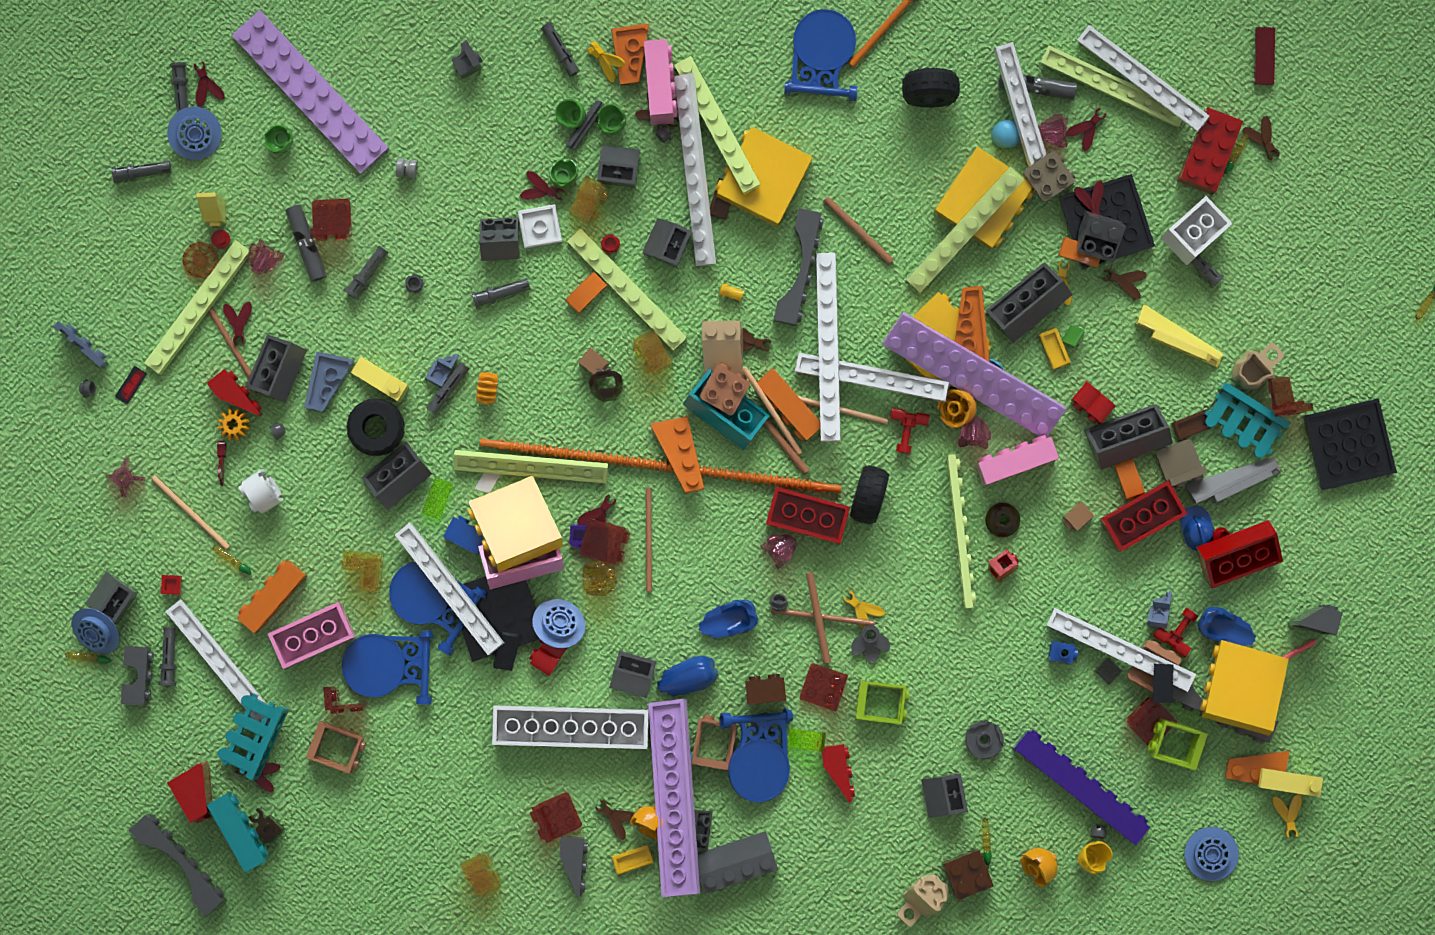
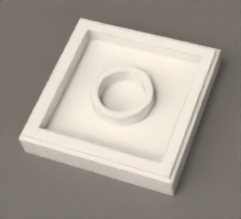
(540, 226)

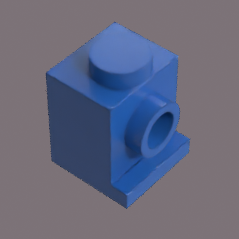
(1055, 652)

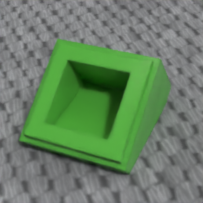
(1073, 336)

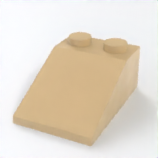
(723, 343)

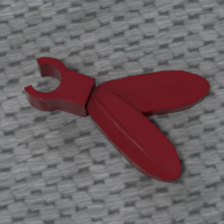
(204, 84)
(1087, 127)
(541, 190)
(1092, 202)
(239, 321)
(221, 454)
(598, 513)
(263, 782)

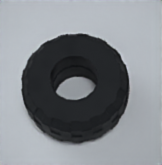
(930, 87)
(367, 410)
(869, 495)

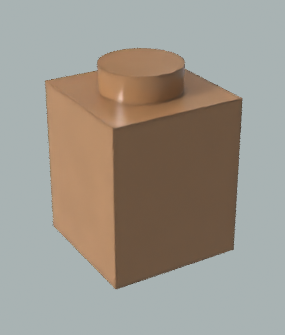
(593, 361)
(1077, 517)

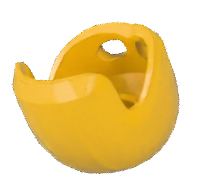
(1094, 857)

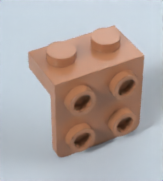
(725, 388)
(1144, 679)

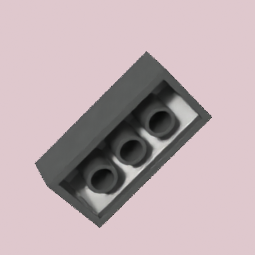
(1029, 302)
(1128, 436)
(735, 862)

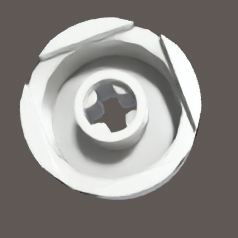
(261, 492)

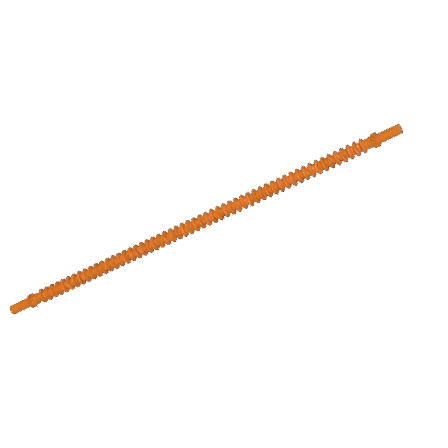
(503, 445)

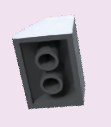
(276, 368)
(396, 475)
(1321, 619)

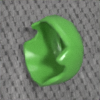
(570, 113)
(611, 119)
(278, 139)
(563, 173)

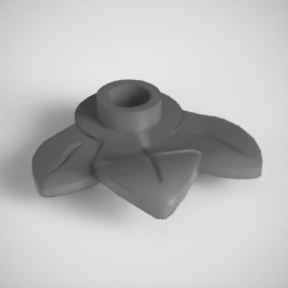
(870, 646)

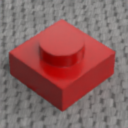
(171, 584)

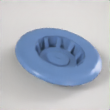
(194, 133)
(562, 616)
(95, 630)
(1211, 854)

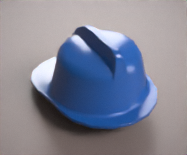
(1196, 527)

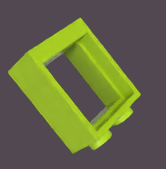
(861, 701)
(1194, 751)

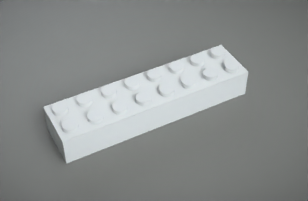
(570, 727)

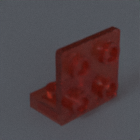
(1283, 399)
(823, 687)
(331, 697)
(1145, 717)

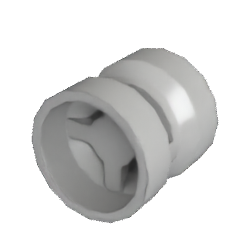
(406, 168)

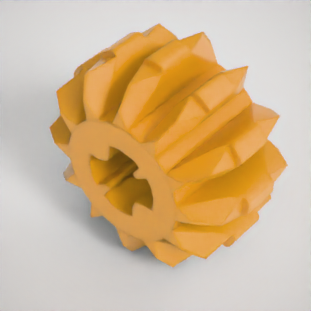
(487, 388)
(236, 430)

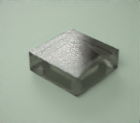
(1108, 670)

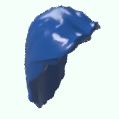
(730, 619)
(1220, 625)
(688, 676)

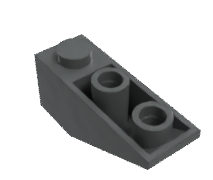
(572, 854)

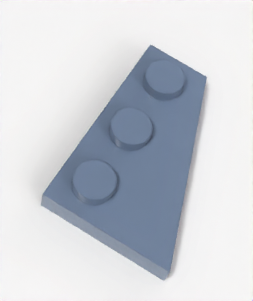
(84, 344)
(325, 379)

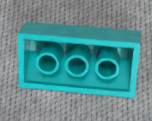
(739, 427)
(237, 831)

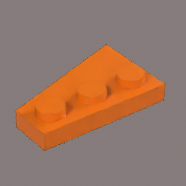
(629, 46)
(1249, 767)

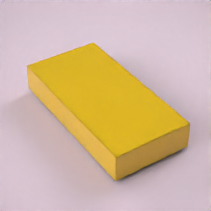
(1054, 348)
(632, 859)

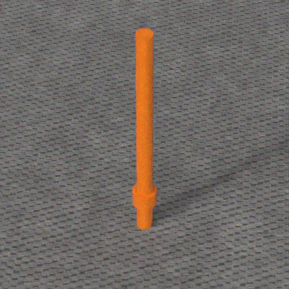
(878, 34)

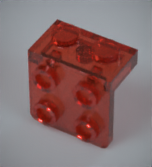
(331, 219)
(604, 542)
(555, 817)

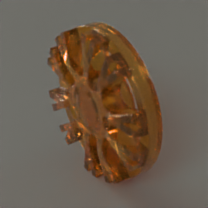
(200, 259)

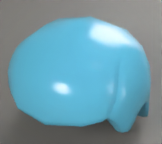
(1005, 134)

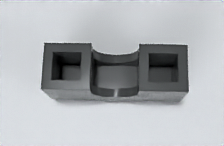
(139, 659)

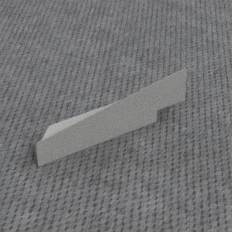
(1232, 481)

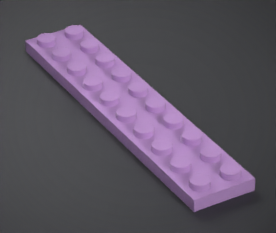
(310, 92)
(973, 374)
(674, 798)

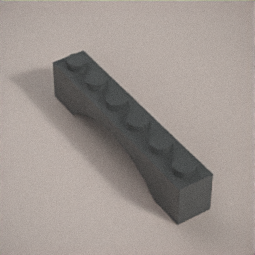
(806, 228)
(1192, 700)
(204, 893)

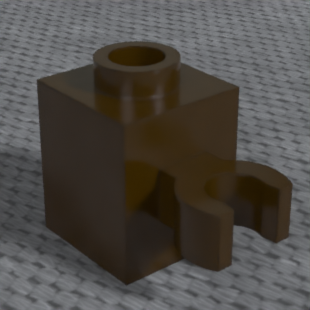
(268, 827)

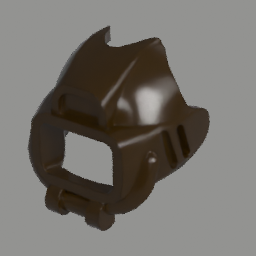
(606, 394)

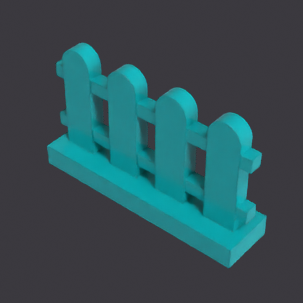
(1240, 411)
(268, 732)

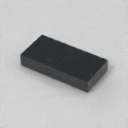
(506, 653)
(1163, 683)

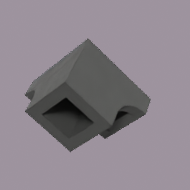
(467, 61)

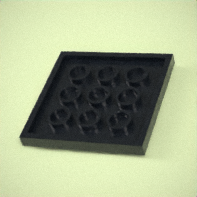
(1118, 202)
(1349, 444)
(506, 610)

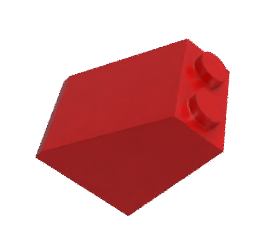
(193, 792)

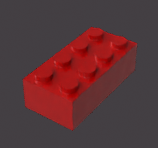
(1210, 152)
(807, 515)
(1143, 516)
(1240, 554)

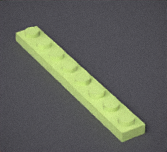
(1107, 84)
(720, 129)
(965, 229)
(626, 289)
(197, 307)
(530, 466)
(961, 539)

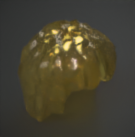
(599, 578)

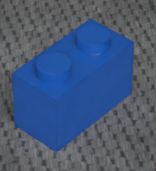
(463, 534)

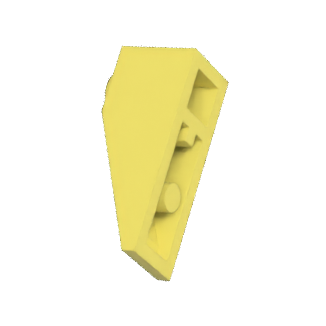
(212, 209)
(380, 379)
(1290, 782)

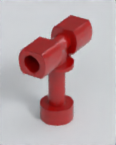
(909, 421)
(1174, 638)

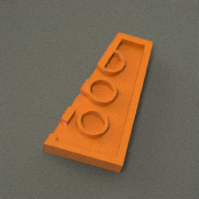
(971, 322)
(679, 448)

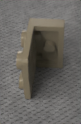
(1049, 176)
(1180, 463)

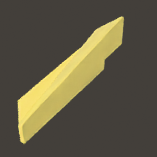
(1177, 338)

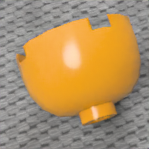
(958, 409)
(647, 821)
(1040, 865)

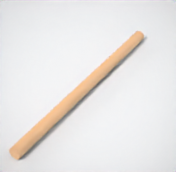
(772, 411)
(848, 411)
(191, 513)

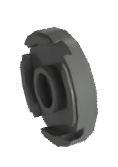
(991, 747)

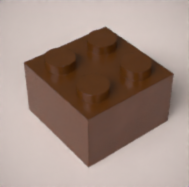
(765, 690)
(967, 874)

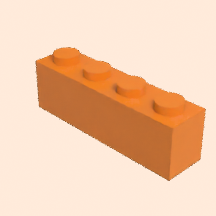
(789, 405)
(272, 596)

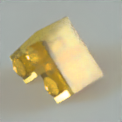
(589, 198)
(652, 351)
(370, 568)
(480, 873)

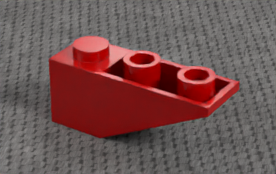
(227, 389)
(835, 763)

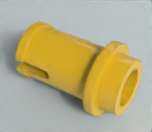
(731, 292)

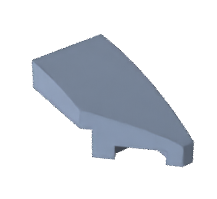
(441, 370)
(1160, 611)

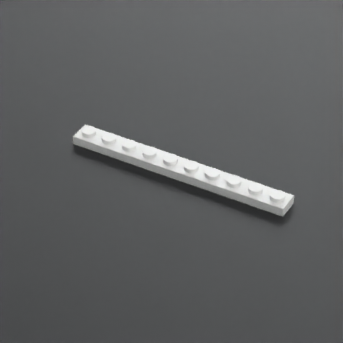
(695, 169)
(828, 347)

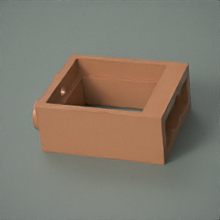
(318, 738)
(696, 760)

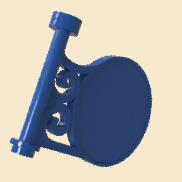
(823, 44)
(421, 603)
(377, 665)
(759, 766)

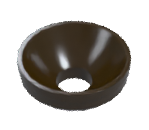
(992, 520)

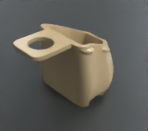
(1255, 369)
(924, 898)

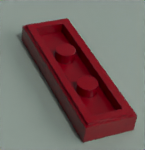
(1264, 56)

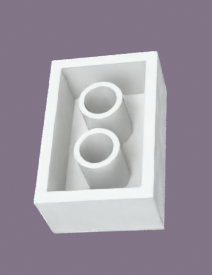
(1196, 230)

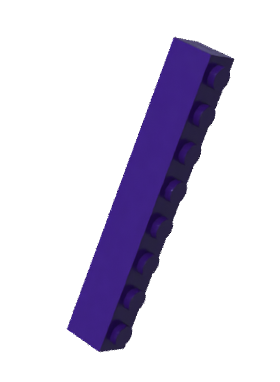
(1081, 787)

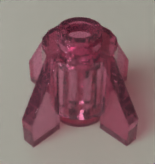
(1054, 130)
(263, 257)
(975, 434)
(128, 480)
(780, 548)

